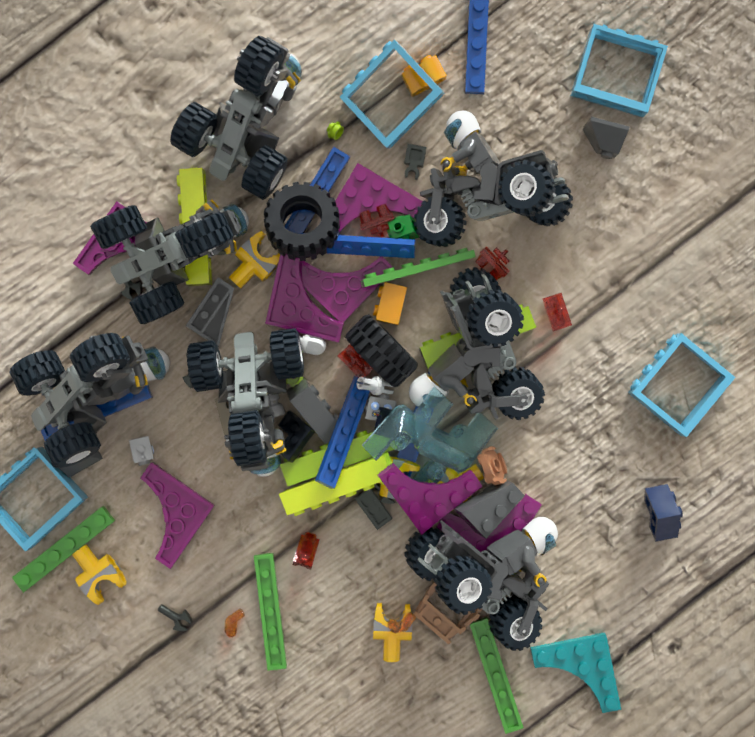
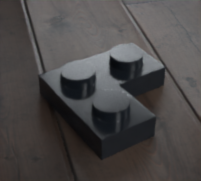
(298, 435)

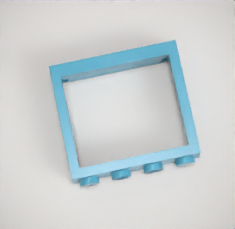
(614, 101)
(414, 116)
(703, 405)
(12, 526)

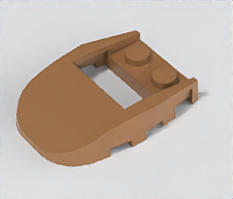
(438, 621)

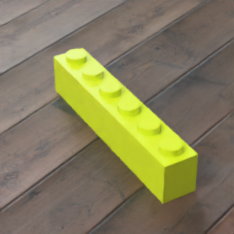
(192, 197)
(350, 480)

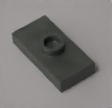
(373, 508)

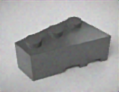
(212, 312)
(313, 409)
(489, 507)

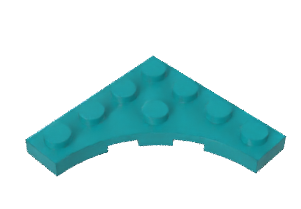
(586, 658)

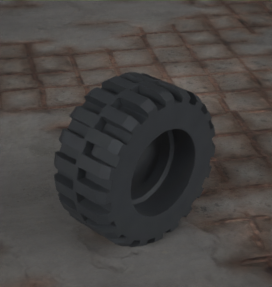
(302, 198)
(381, 351)

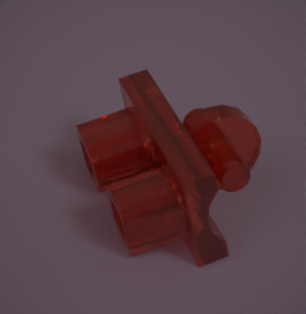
(384, 216)
(487, 256)
(557, 312)
(355, 362)
(306, 550)

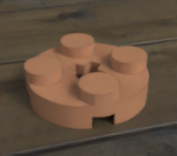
(493, 466)

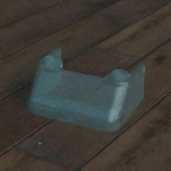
(398, 432)
(450, 449)

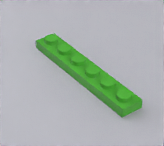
(409, 269)
(63, 549)
(270, 611)
(496, 675)

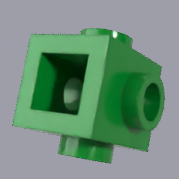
(402, 228)

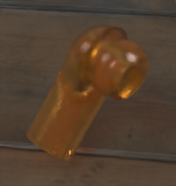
(231, 622)
(401, 626)

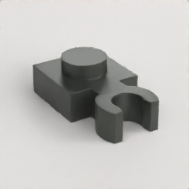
(414, 158)

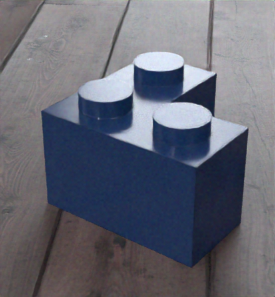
(663, 512)

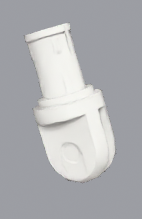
(312, 344)
(374, 385)

